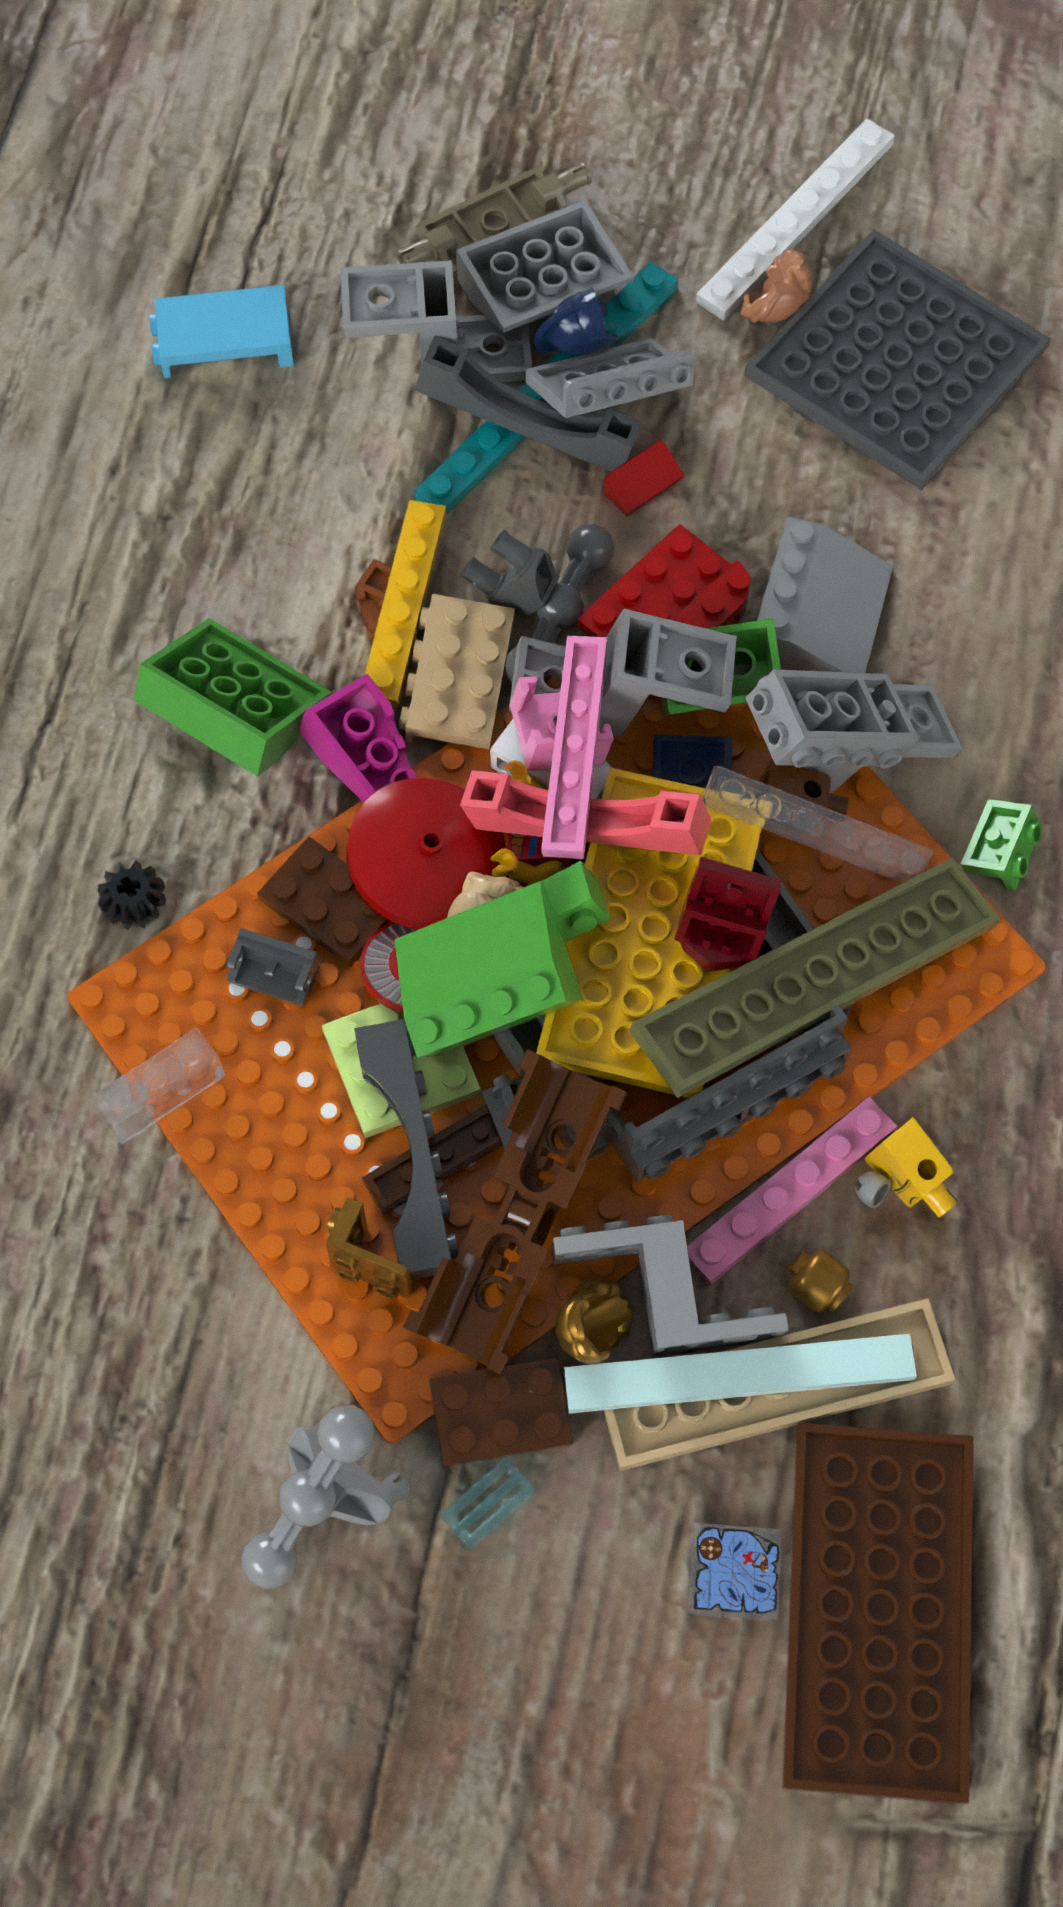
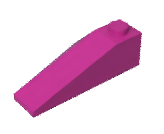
(358, 738)

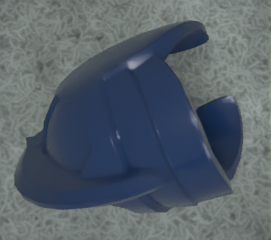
(575, 326)

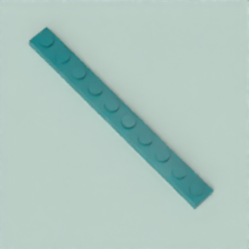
(492, 442)

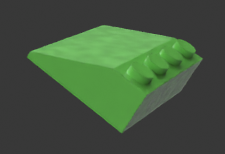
(228, 695)
(484, 971)

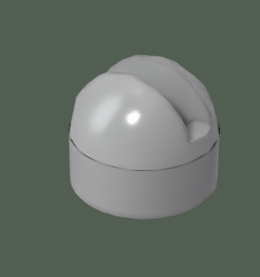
(872, 1188)

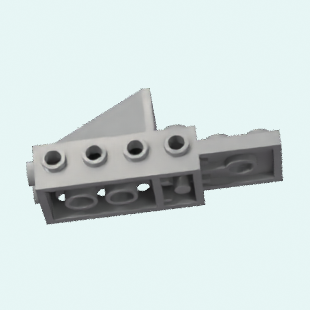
(848, 721)

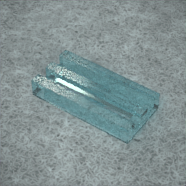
(501, 1514)

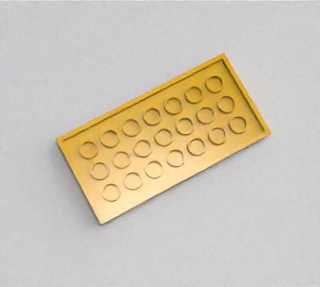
(632, 959)

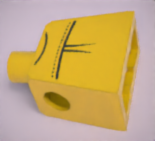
(914, 1168)

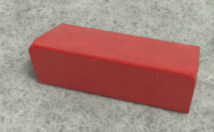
(642, 478)

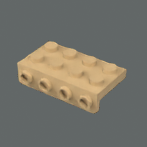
(457, 671)

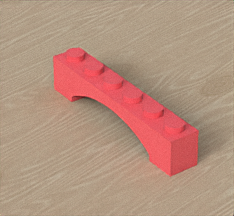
(661, 823)

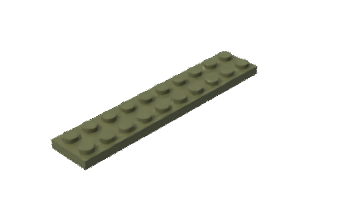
(811, 975)

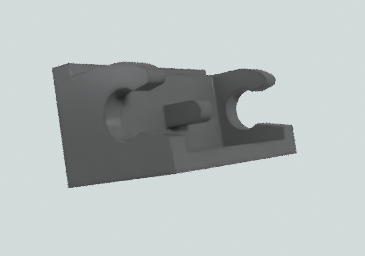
(272, 967)

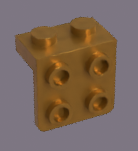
(353, 1263)

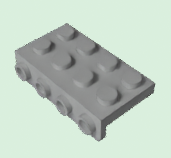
(611, 377)

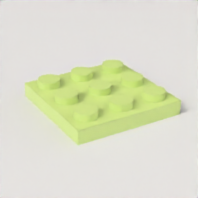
(446, 1077)

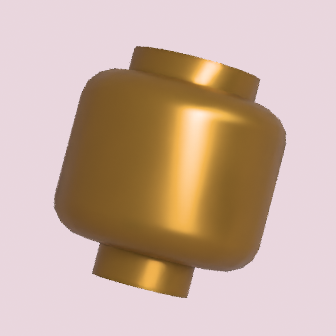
(819, 1280)

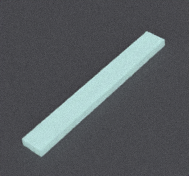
(739, 1373)

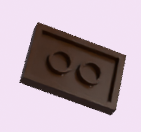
(322, 902)
(500, 1415)

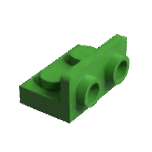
(1003, 842)

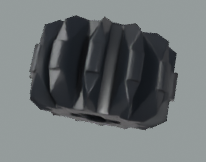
(127, 909)

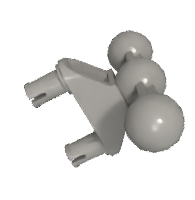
(322, 1485)

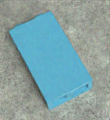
(221, 327)

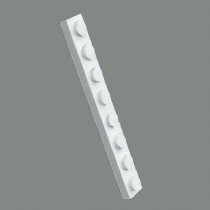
(795, 218)

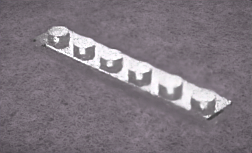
(815, 825)

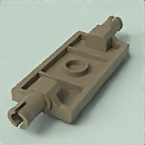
(491, 213)

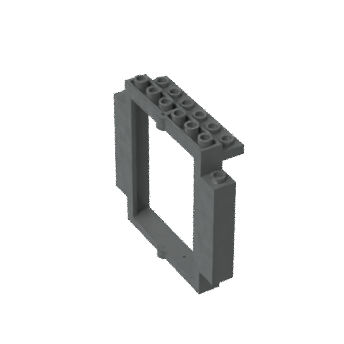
(731, 1101)

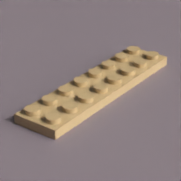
(676, 1429)

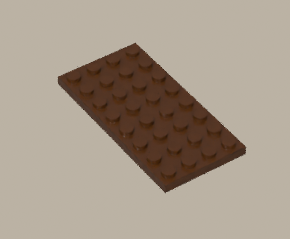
(880, 1615)

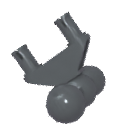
(533, 584)

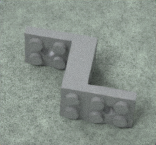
(424, 303)
(644, 659)
(667, 1285)

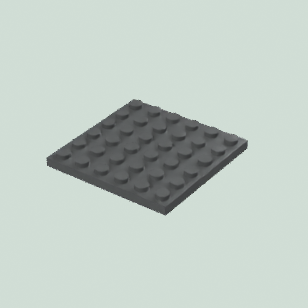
(897, 358)

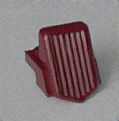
(725, 915)

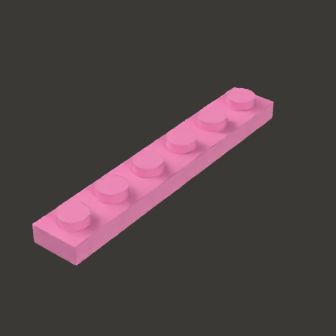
(575, 747)
(789, 1190)

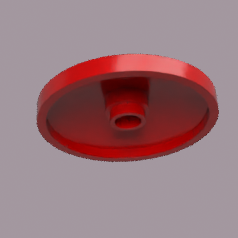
(415, 850)

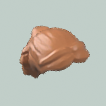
(783, 291)

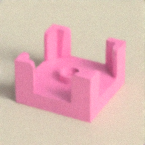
(536, 725)

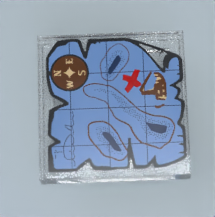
(734, 1572)

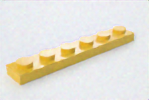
(405, 598)

